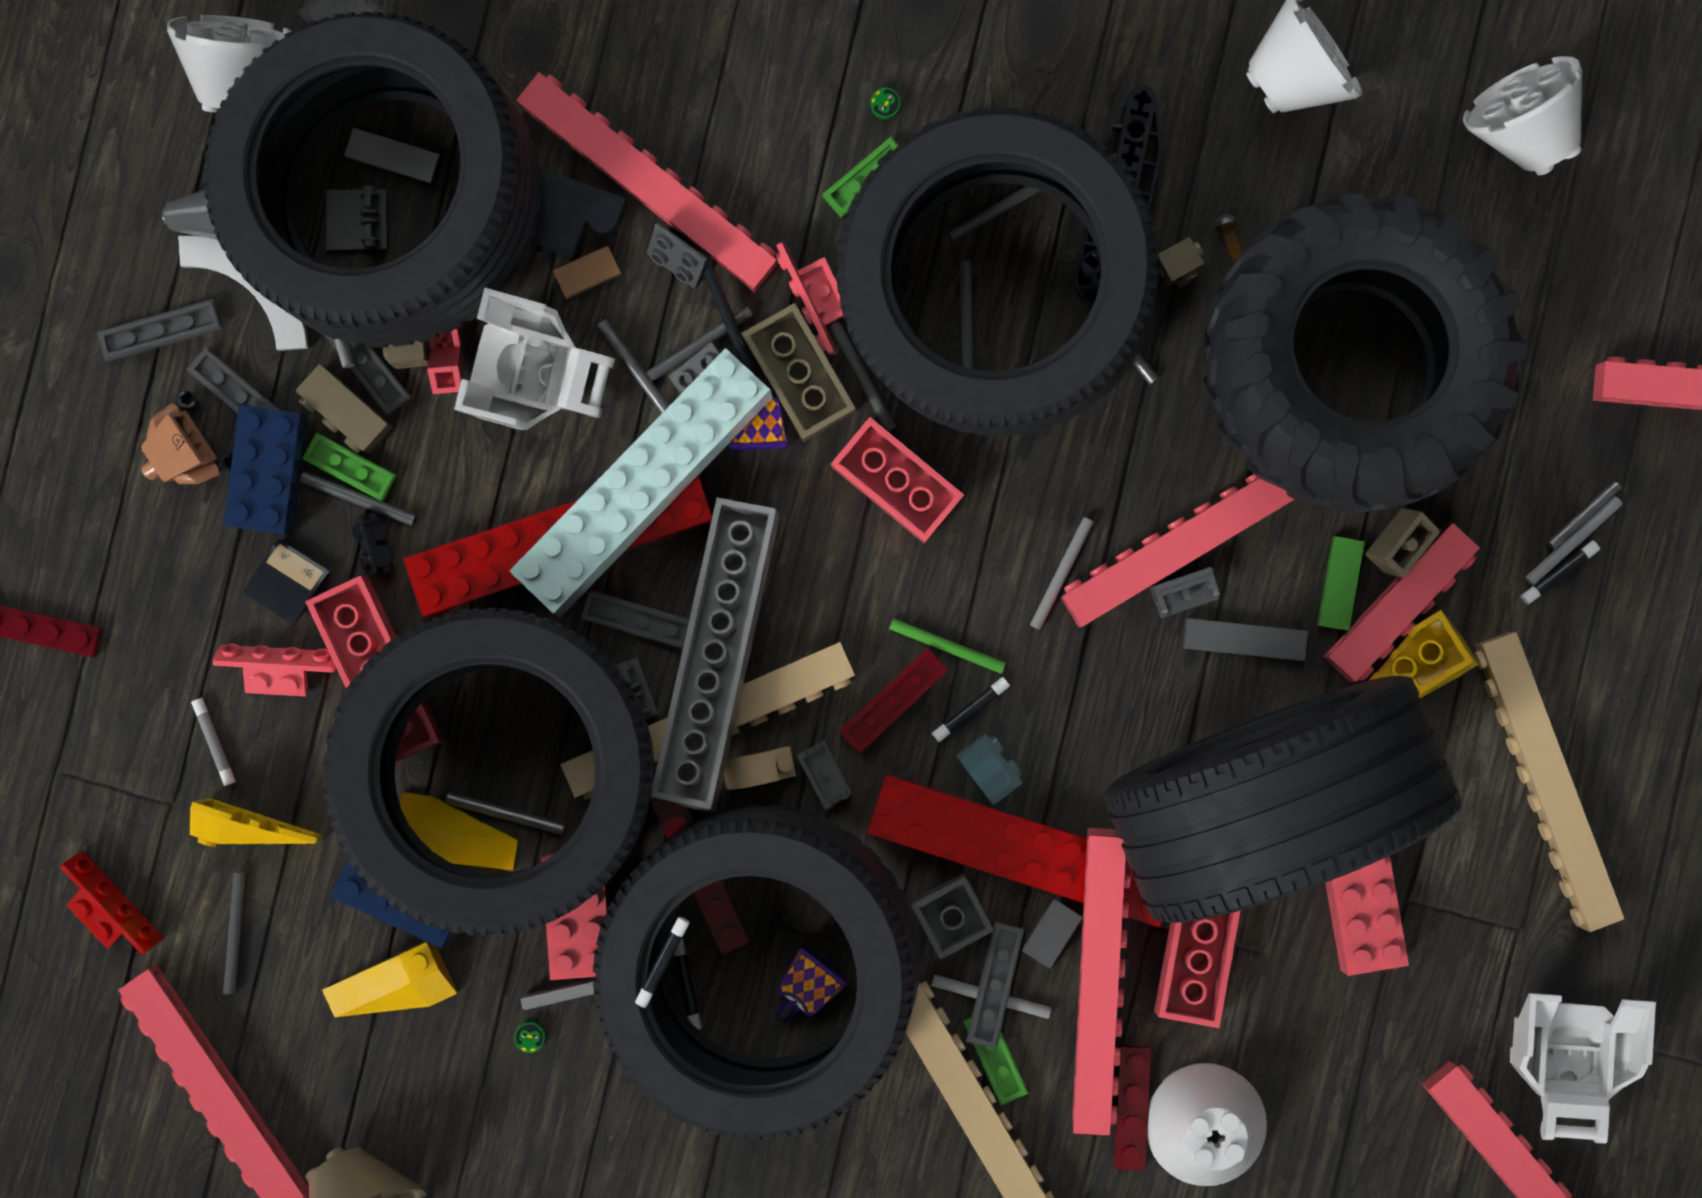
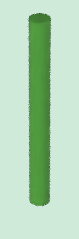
(947, 645)

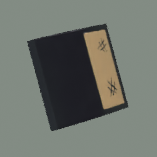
(285, 582)

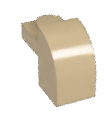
(759, 768)

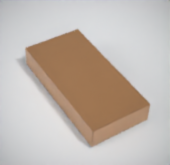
(587, 272)

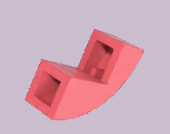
(446, 362)

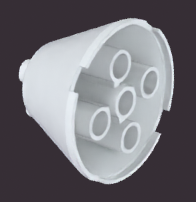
(218, 51)
(1300, 63)
(1532, 114)
(1206, 1124)

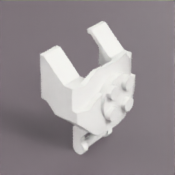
(528, 366)
(1580, 1058)

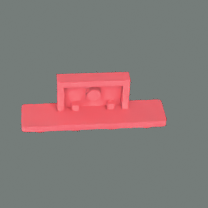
(818, 291)
(274, 669)

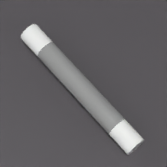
(213, 742)

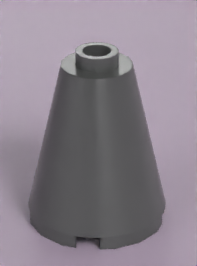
(189, 215)

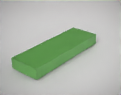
(843, 191)
(349, 467)
(1340, 583)
(1000, 1070)

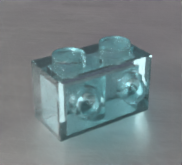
(989, 768)

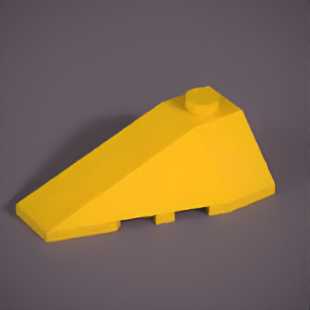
(1430, 655)
(228, 824)
(458, 835)
(399, 983)

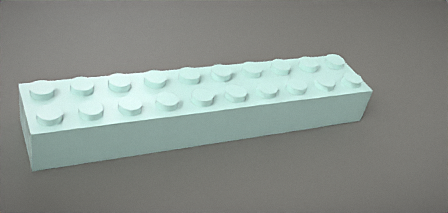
(642, 483)

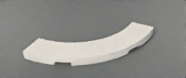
(208, 254)

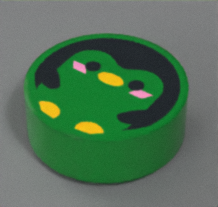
(885, 103)
(530, 1037)

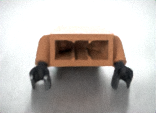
(178, 448)

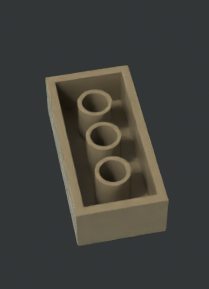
(799, 372)

